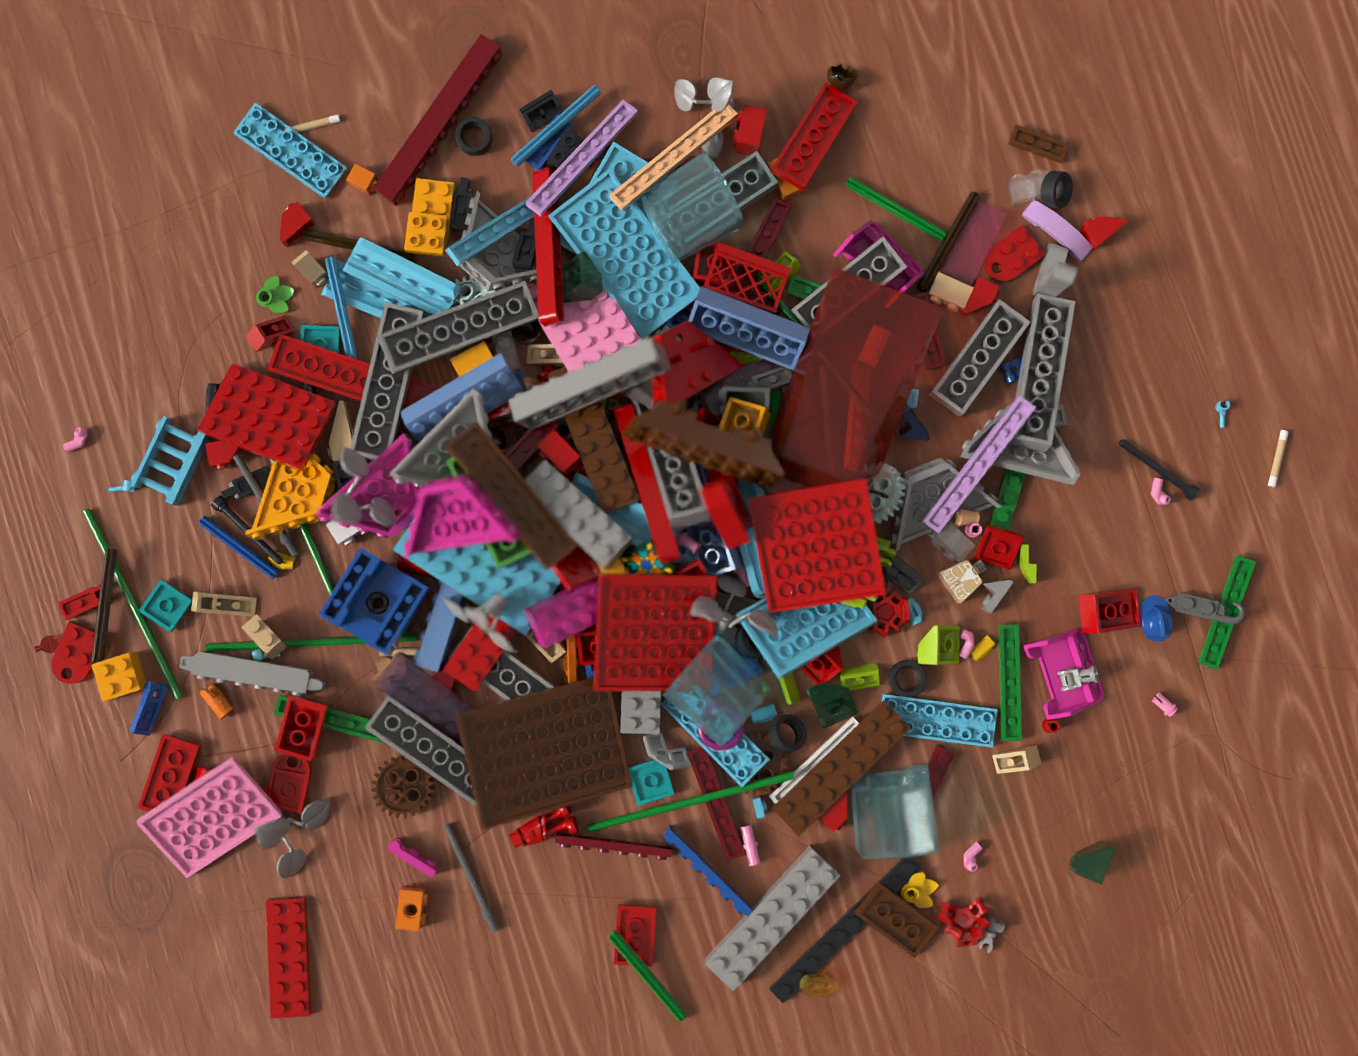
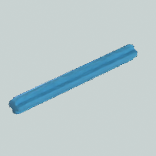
(555, 126)
(341, 308)

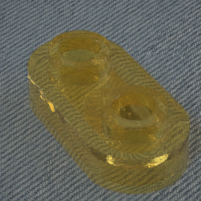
(814, 985)

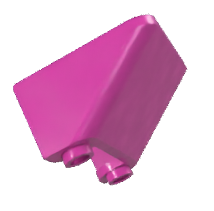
(1060, 653)

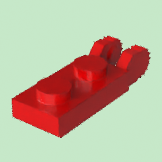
(80, 603)

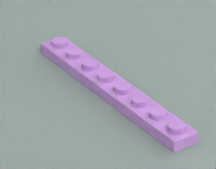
(581, 158)
(978, 463)

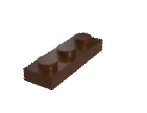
(1038, 144)

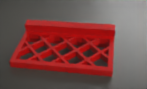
(752, 261)

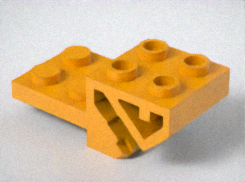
(430, 218)

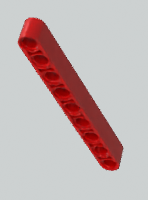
(548, 260)
(647, 489)

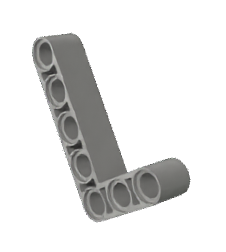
(1054, 273)

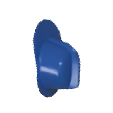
(1156, 618)

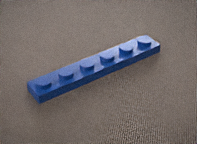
(713, 877)

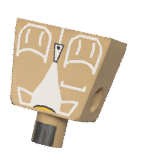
(962, 579)

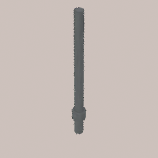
(285, 537)
(487, 911)

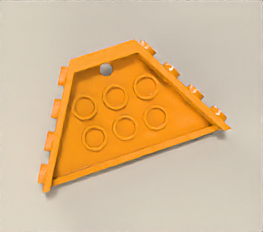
(292, 497)

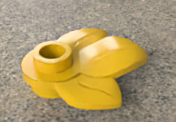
(921, 890)

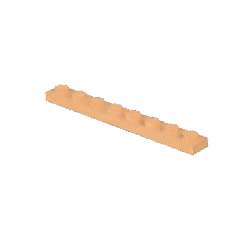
(672, 157)

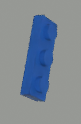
(539, 158)

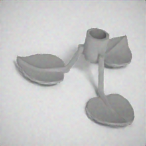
(719, 92)
(346, 508)
(709, 609)
(478, 616)
(272, 833)

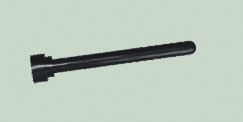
(1189, 491)
(221, 505)

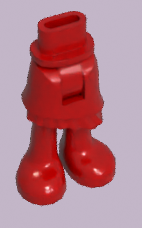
(537, 830)

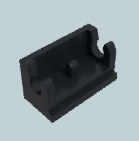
(541, 110)

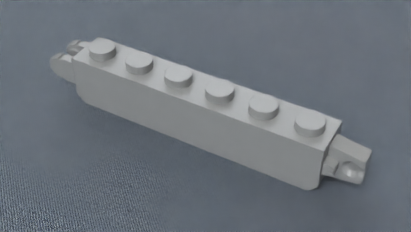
(248, 671)

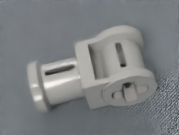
(1075, 678)

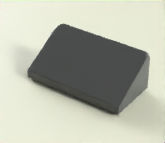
(904, 575)

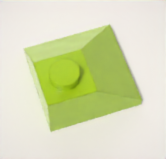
(940, 646)

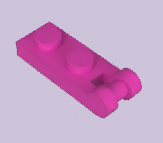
(413, 857)

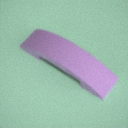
(1058, 228)

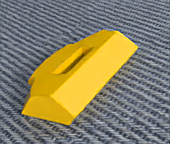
(288, 562)
(983, 648)

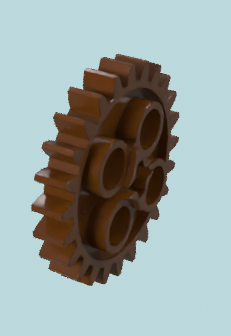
(774, 765)
(404, 803)

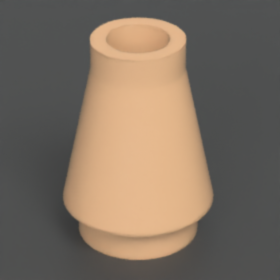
(964, 517)

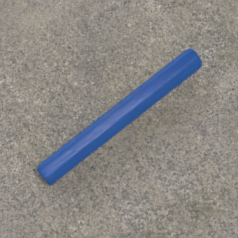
(239, 547)

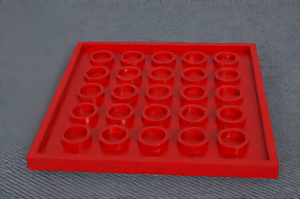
(817, 545)
(648, 629)

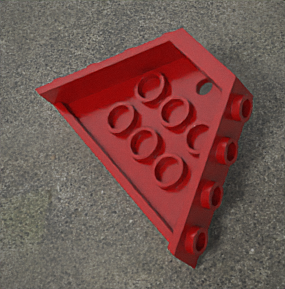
(693, 363)

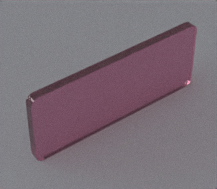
(974, 243)

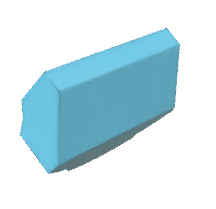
(915, 612)
(764, 714)

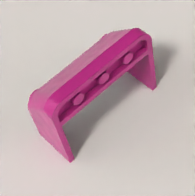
(864, 238)

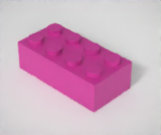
(563, 614)

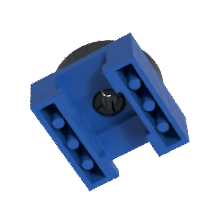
(354, 597)

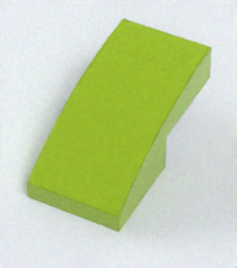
(1027, 569)

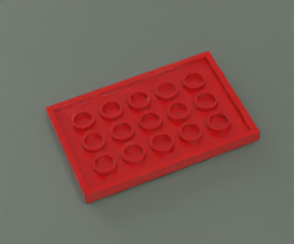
(267, 417)

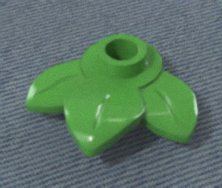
(277, 294)

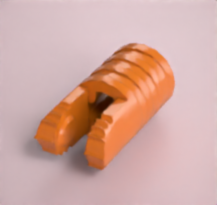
(216, 701)

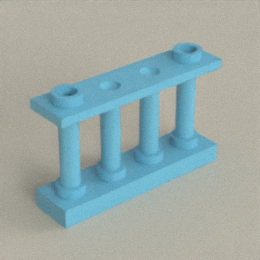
(182, 476)

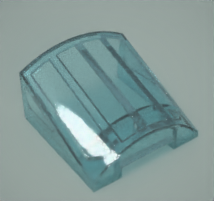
(691, 208)
(718, 690)
(894, 814)

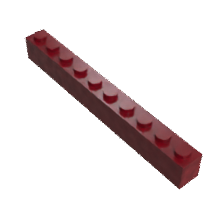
(437, 120)

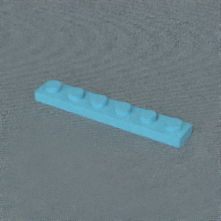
(490, 233)

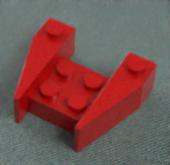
(727, 507)

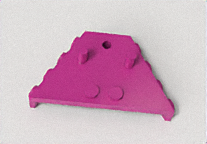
(380, 484)
(456, 518)

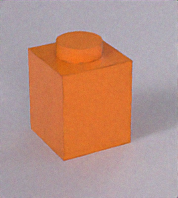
(362, 179)

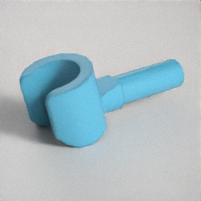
(1221, 410)
(126, 487)
(258, 655)

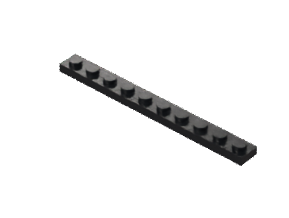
(838, 934)

